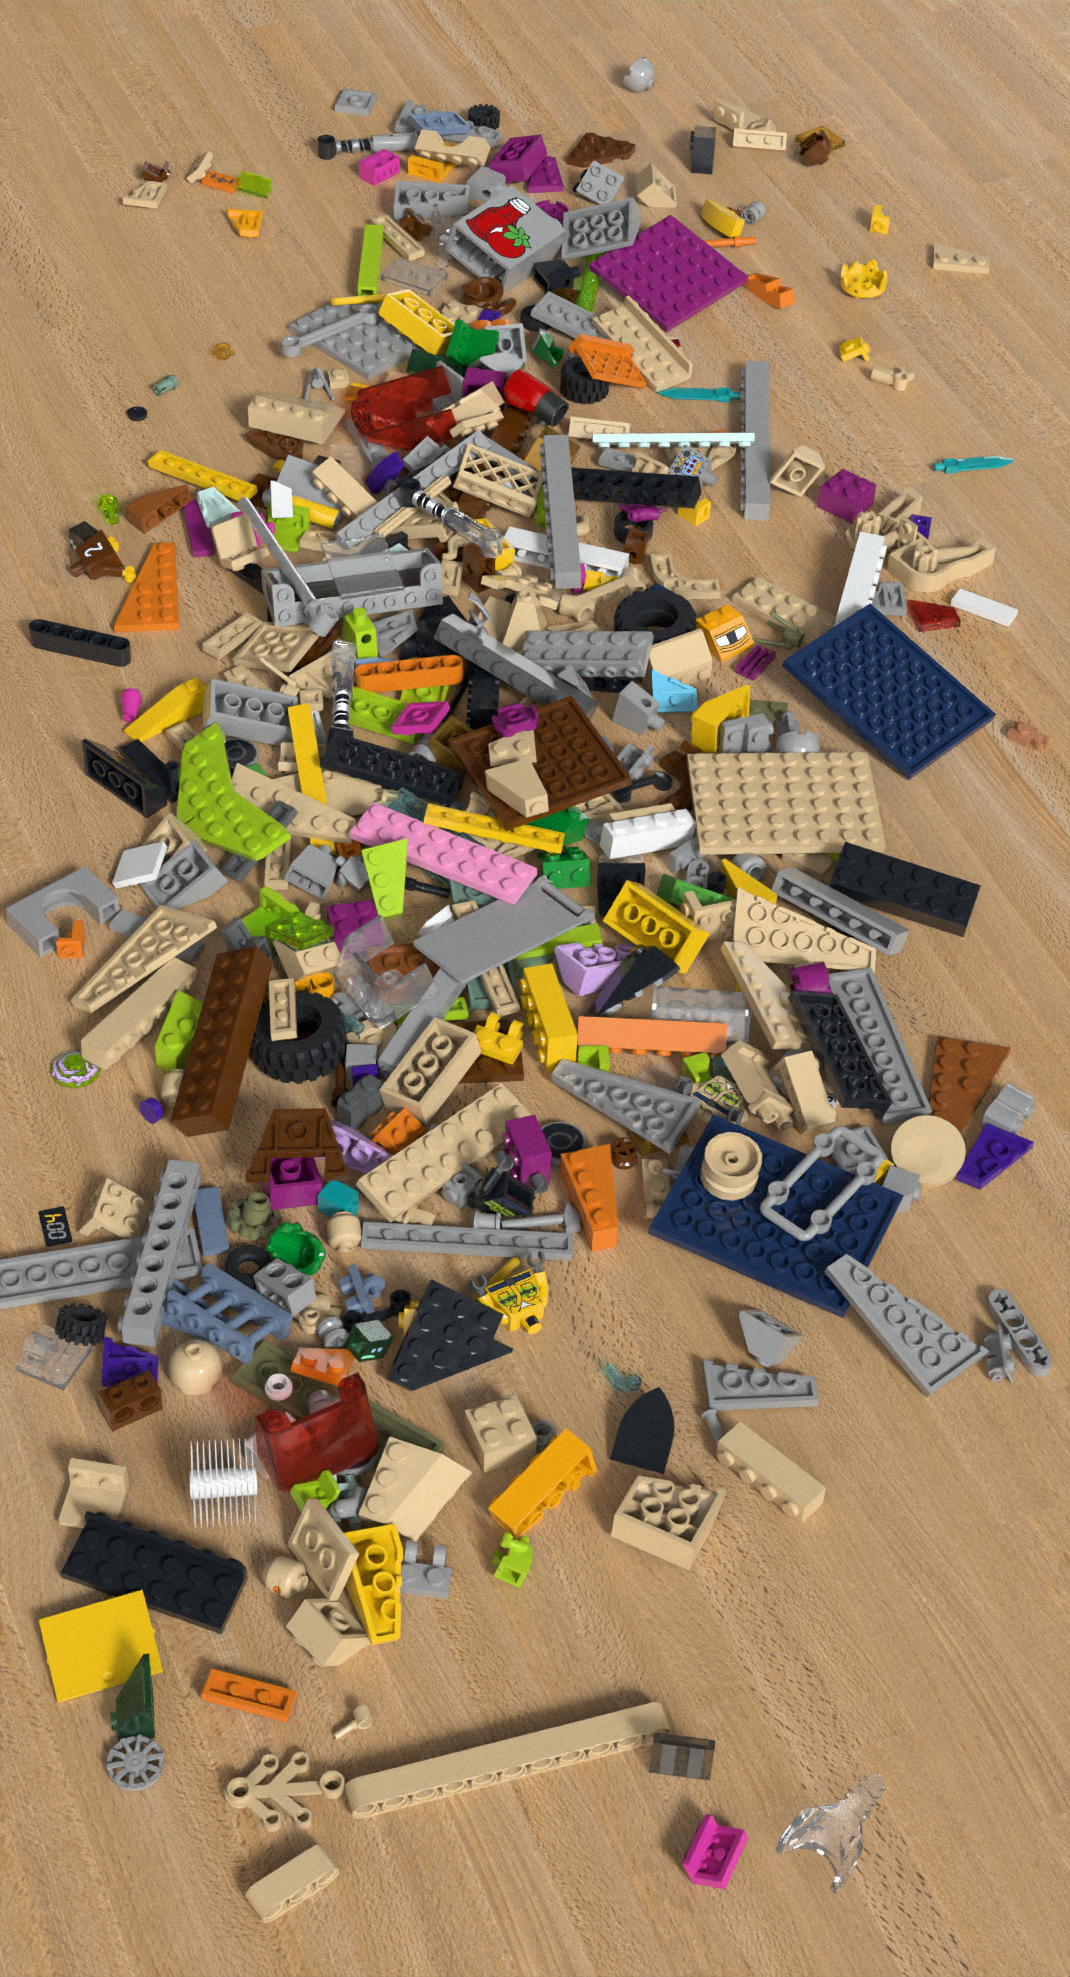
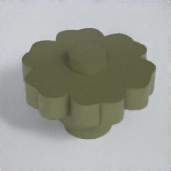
(253, 1217)

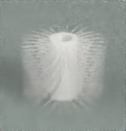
(222, 1482)

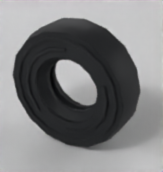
(529, 323)
(244, 1254)

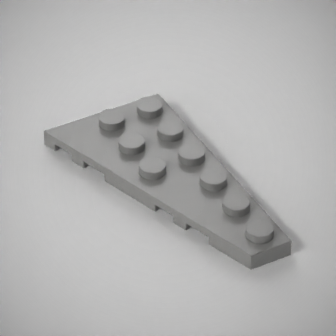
(402, 125)
(641, 1107)

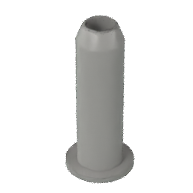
(714, 1426)

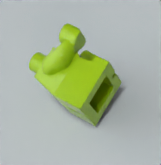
(517, 1562)

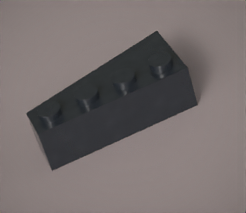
(483, 698)

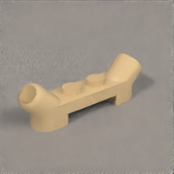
(584, 605)

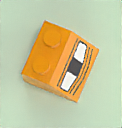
(725, 632)

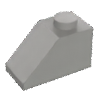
(905, 1184)

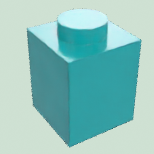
(338, 1198)

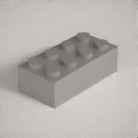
(248, 712)

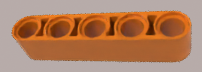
(409, 673)

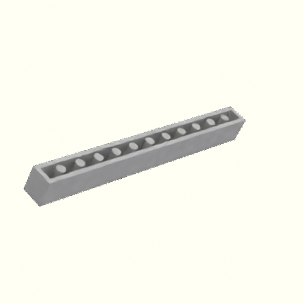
(755, 459)

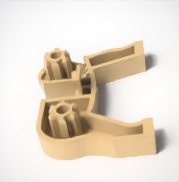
(917, 560)

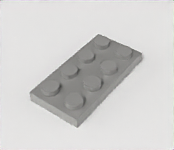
(565, 316)

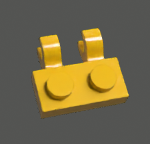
(498, 1045)

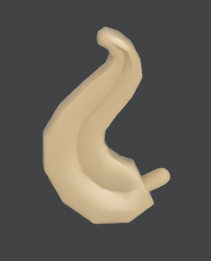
(454, 544)

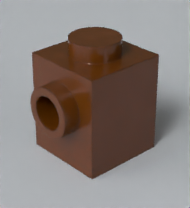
(636, 545)

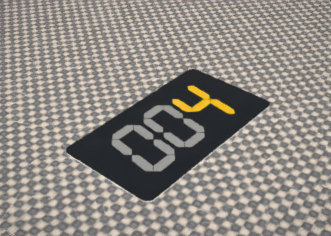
(55, 1226)

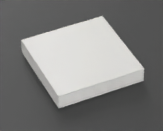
(139, 865)

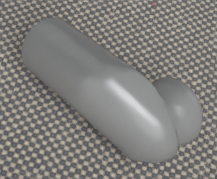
(351, 1506)

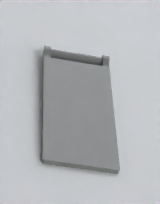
(502, 931)

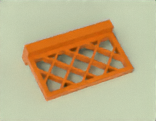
(608, 359)

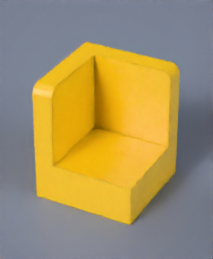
(697, 515)

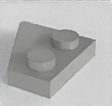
(890, 599)

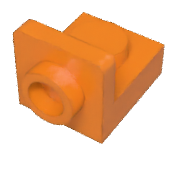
(73, 945)

